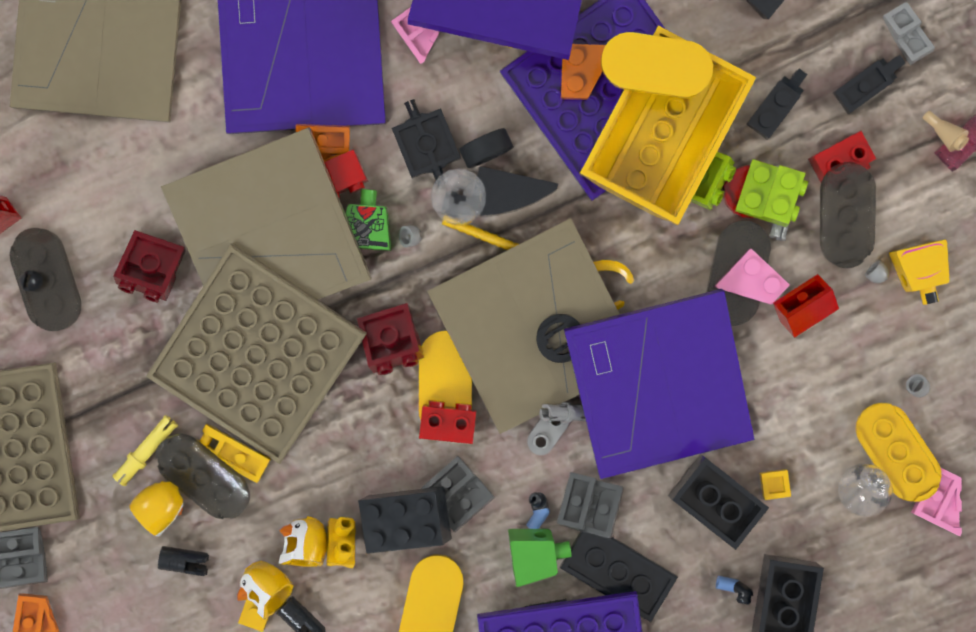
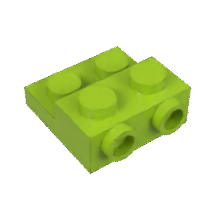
(709, 190)
(772, 193)

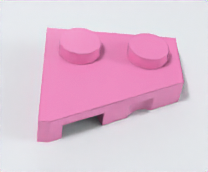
(753, 279)

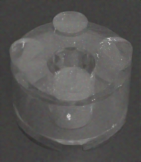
(451, 183)

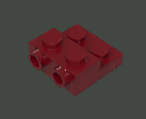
(149, 266)
(390, 339)

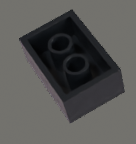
(718, 502)
(405, 520)
(787, 595)

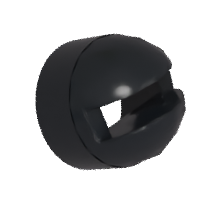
(35, 281)

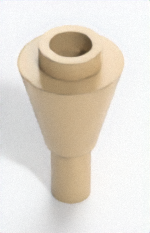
(951, 135)

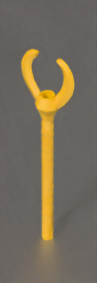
(601, 265)

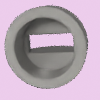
(404, 236)
(877, 272)
(915, 383)

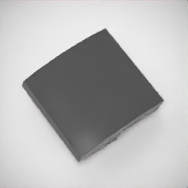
(463, 492)
(590, 505)
(22, 558)

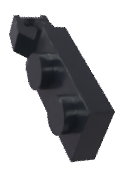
(868, 83)
(777, 104)

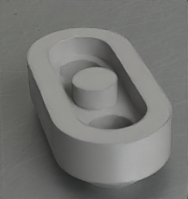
(549, 432)

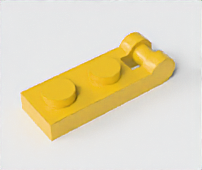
(235, 453)

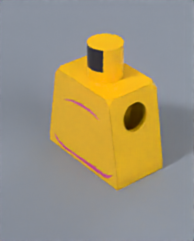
(923, 268)

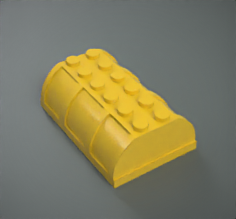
(663, 145)

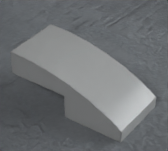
(907, 33)

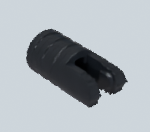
(183, 561)
(299, 617)

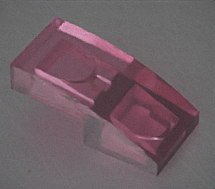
(955, 159)

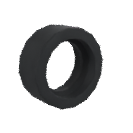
(486, 148)

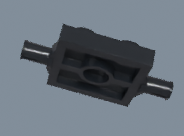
(425, 142)

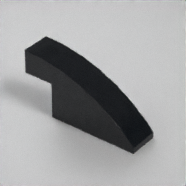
(509, 191)

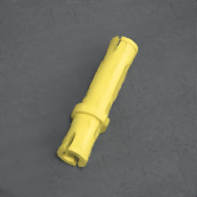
(137, 459)

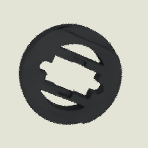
(542, 341)

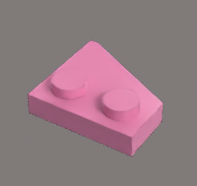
(416, 38)
(944, 505)

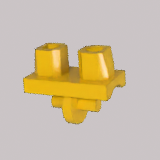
(341, 542)

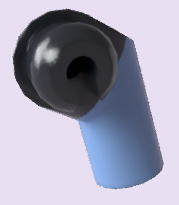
(540, 510)
(735, 586)

